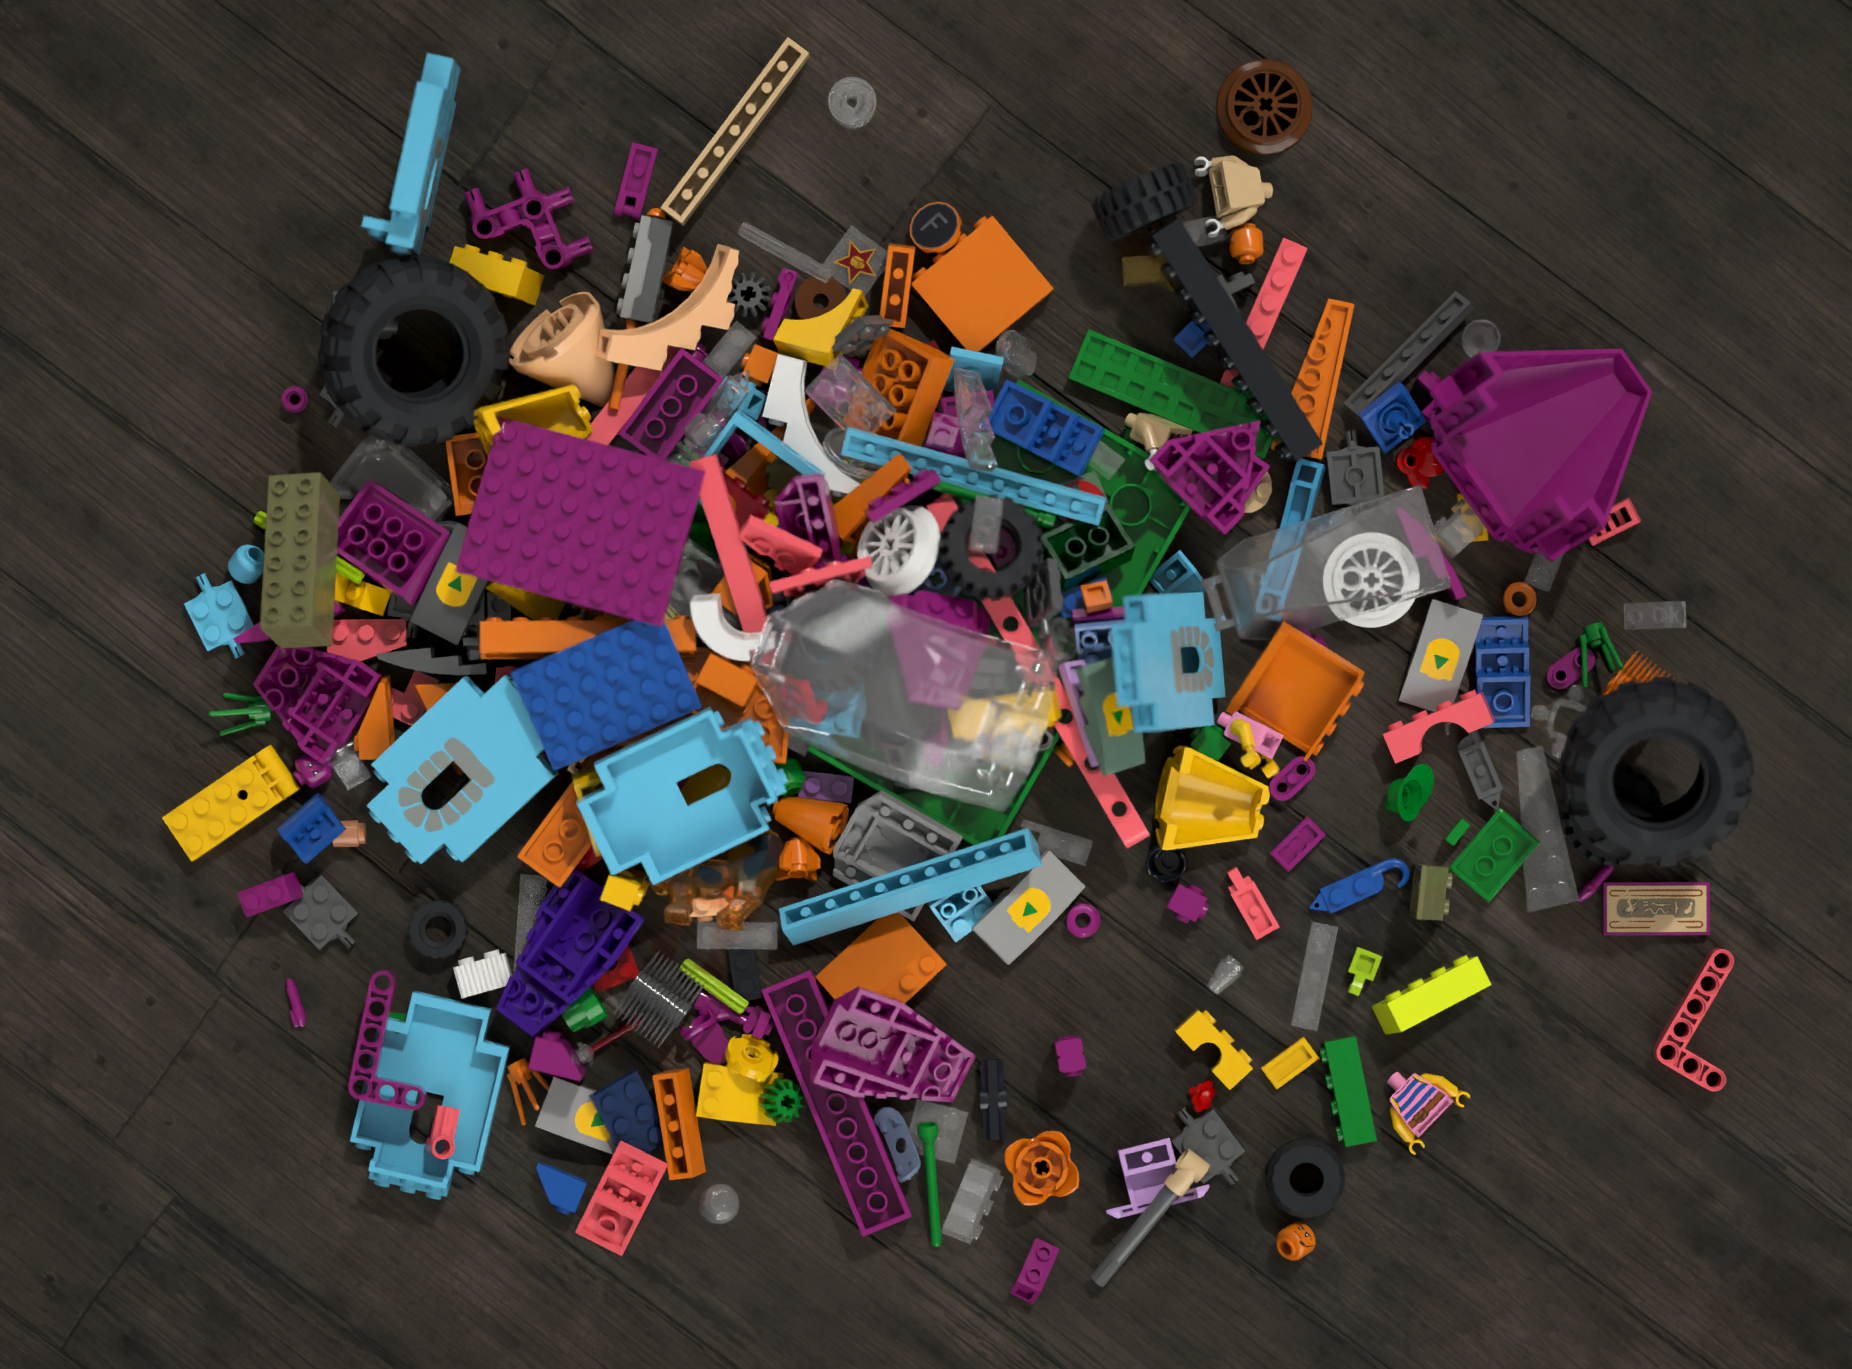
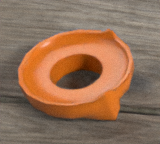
(1528, 593)

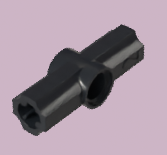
(993, 1099)

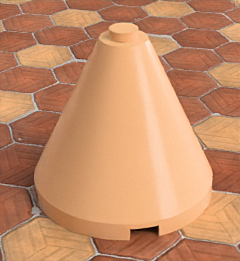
(562, 348)

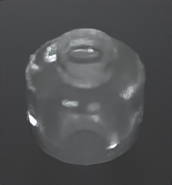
(702, 432)

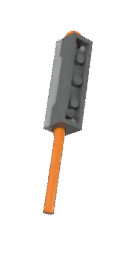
(642, 282)

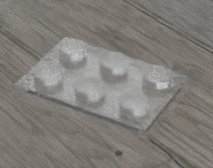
(849, 397)

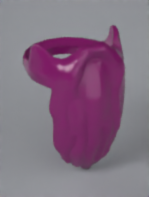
(707, 1037)

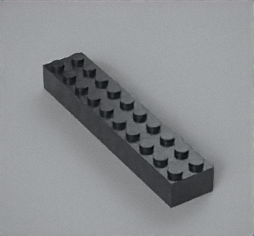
(1233, 341)

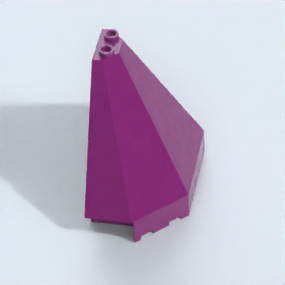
(1539, 440)

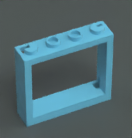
(767, 439)

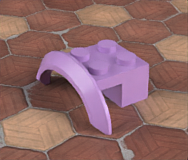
(1144, 1172)

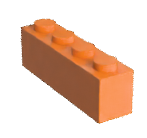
(679, 1123)

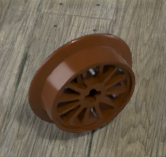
(1235, 127)

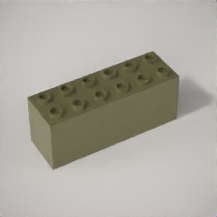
(300, 560)

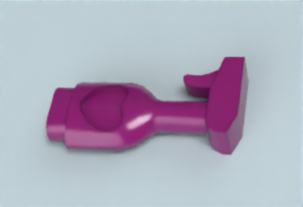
(722, 1012)

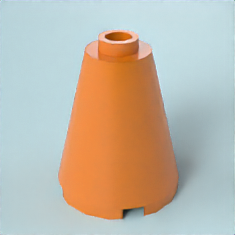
(813, 820)

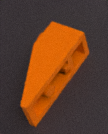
(378, 725)

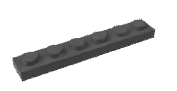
(1411, 352)

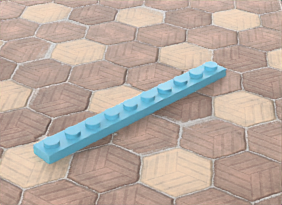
(956, 471)

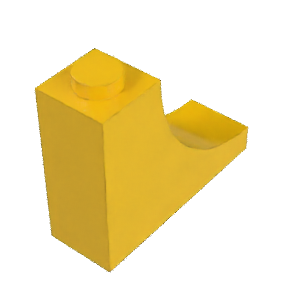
(814, 337)

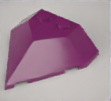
(1210, 472)

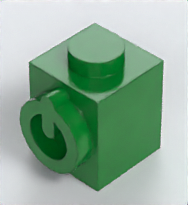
(1209, 741)

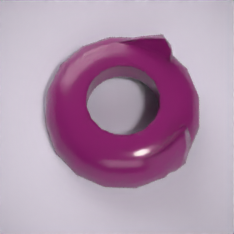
(1092, 926)

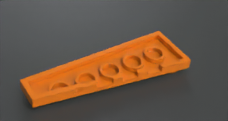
(1321, 369)

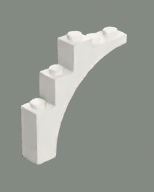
(787, 405)

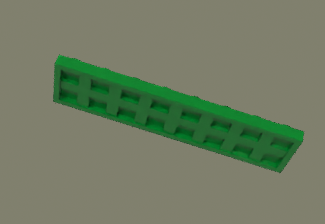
(1162, 388)

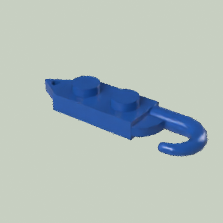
(1358, 886)

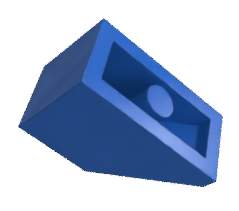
(561, 1187)

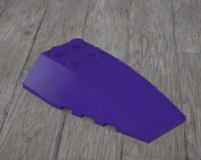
(565, 952)

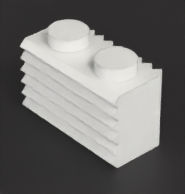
(482, 975)

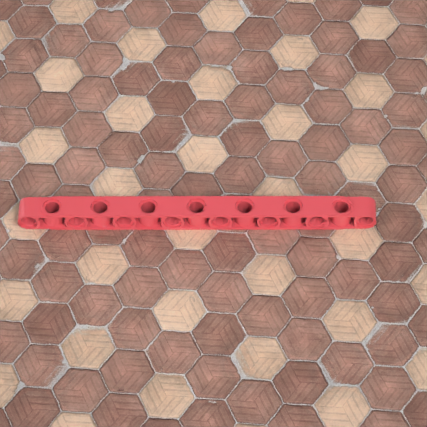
(1106, 788)

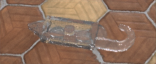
(727, 400)

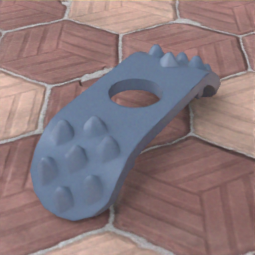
(893, 1128)

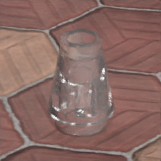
(1225, 974)

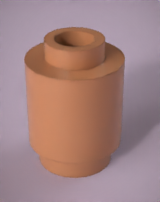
(353, 835)

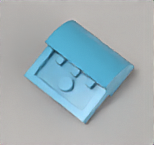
(961, 910)

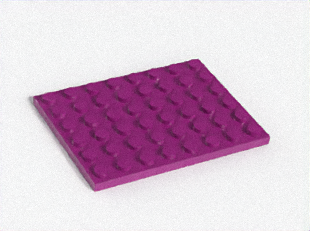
(580, 521)

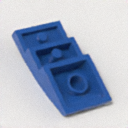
(1044, 428)
(1503, 669)

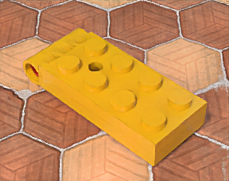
(220, 811)

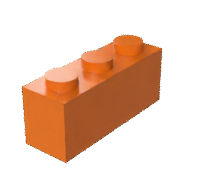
(897, 283)

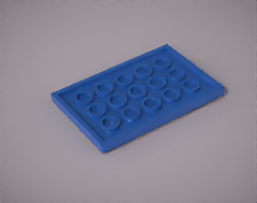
(605, 690)

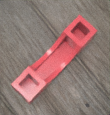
(1470, 713)

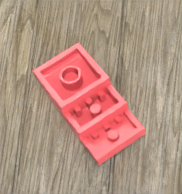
(621, 1198)

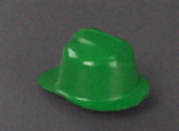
(1410, 793)

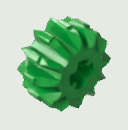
(790, 1104)

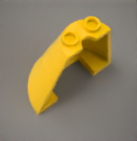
(550, 410)
(1206, 802)

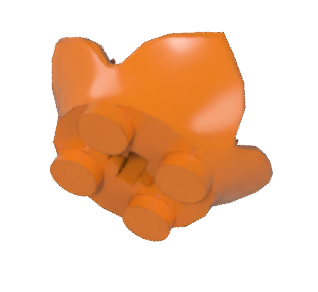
(1031, 1186)

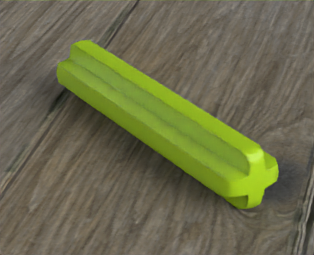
(714, 986)

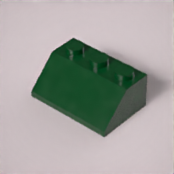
(1088, 549)

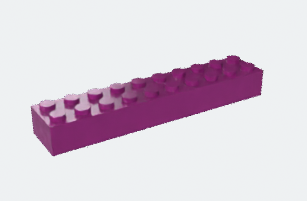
(841, 1118)

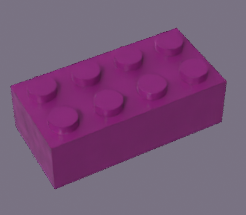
(670, 405)

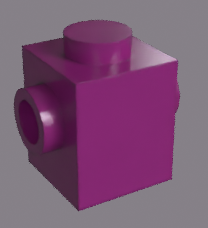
(1188, 903)

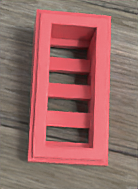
(1632, 513)

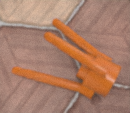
(519, 1072)

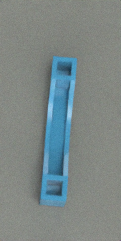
(1302, 492)

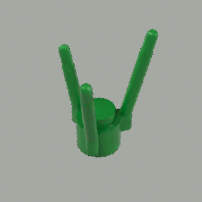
(1597, 636)
(257, 710)

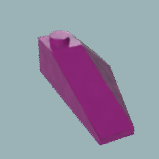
(942, 437)

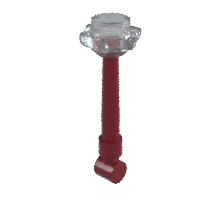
(586, 1052)

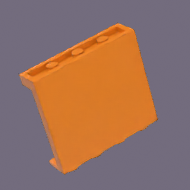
(981, 285)
(1298, 689)

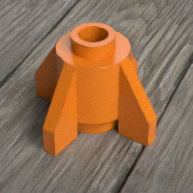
(686, 271)
(798, 860)

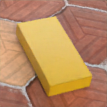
(1290, 1063)

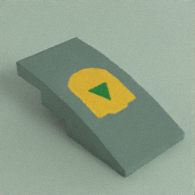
(1109, 726)

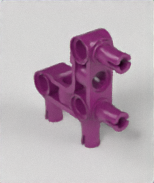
(516, 215)

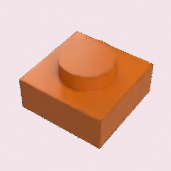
(1096, 596)

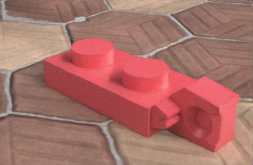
(1251, 905)

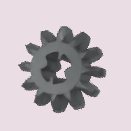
(754, 302)

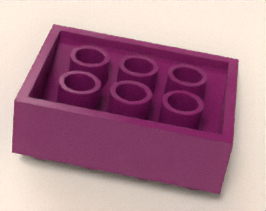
(390, 541)

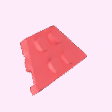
(811, 578)

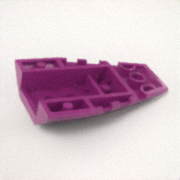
(886, 1051)

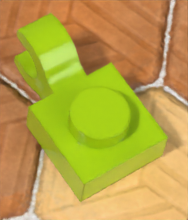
(1363, 966)

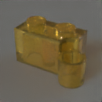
(1142, 271)

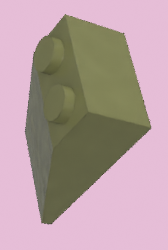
(1429, 892)

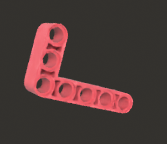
(1692, 1021)

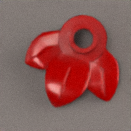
(1424, 462)

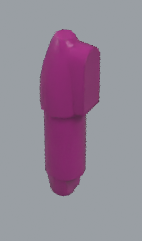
(1591, 886)
(297, 1011)

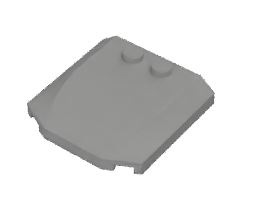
(887, 838)

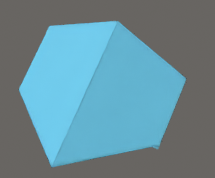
(1177, 576)

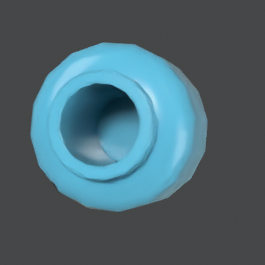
(247, 564)

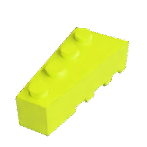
(1431, 995)

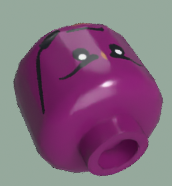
(311, 771)

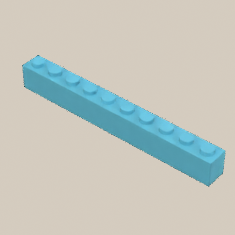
(910, 886)

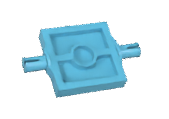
(219, 615)

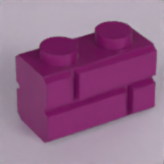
(270, 894)
(1070, 1055)

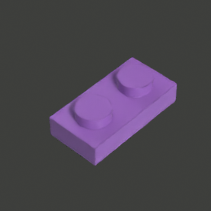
(827, 787)

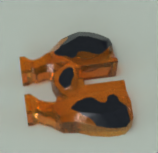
(739, 880)

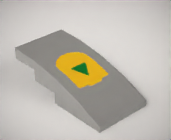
(1440, 656)
(1028, 907)
(573, 1116)

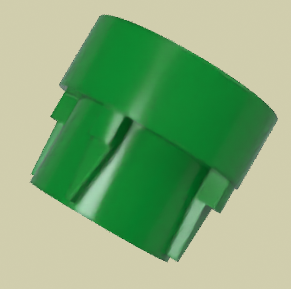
(585, 1011)

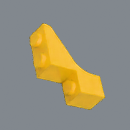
(361, 595)

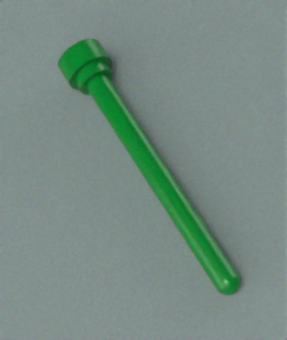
(1044, 519)
(927, 1132)

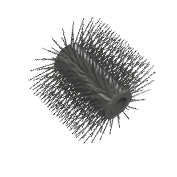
(658, 998)

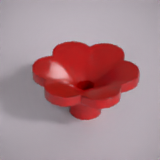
(1202, 1095)

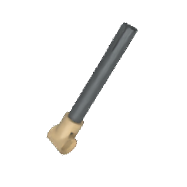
(1188, 1169)

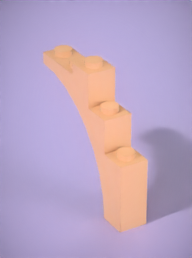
(680, 328)

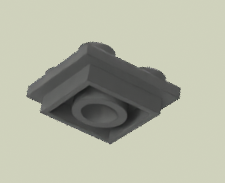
(861, 333)

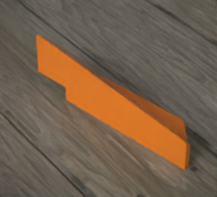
(849, 510)

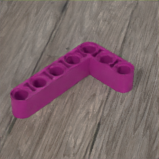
(375, 1049)

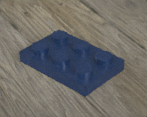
(629, 1112)

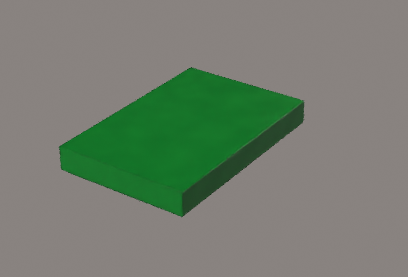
(1494, 855)

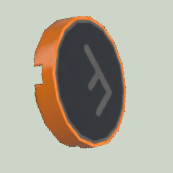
(935, 227)

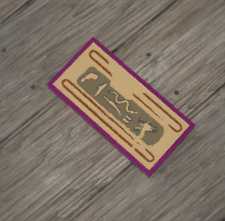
(1656, 908)

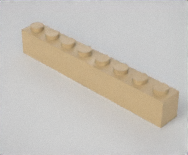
(735, 131)

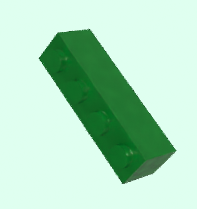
(1349, 1091)

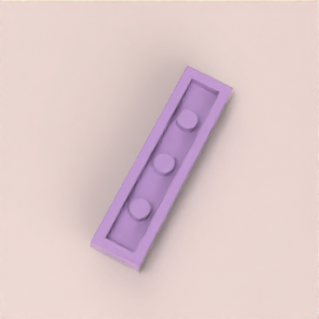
(1074, 692)

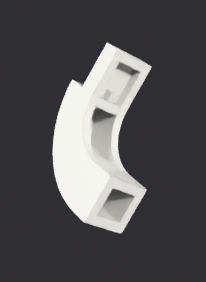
(717, 632)

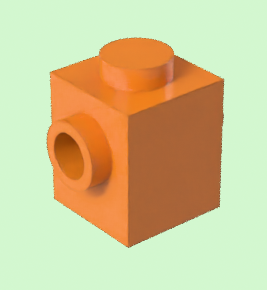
(760, 365)

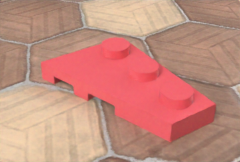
(785, 549)
(367, 637)

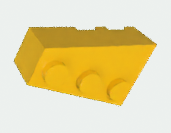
(499, 276)

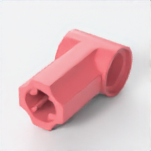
(443, 1128)

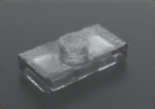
(986, 524)

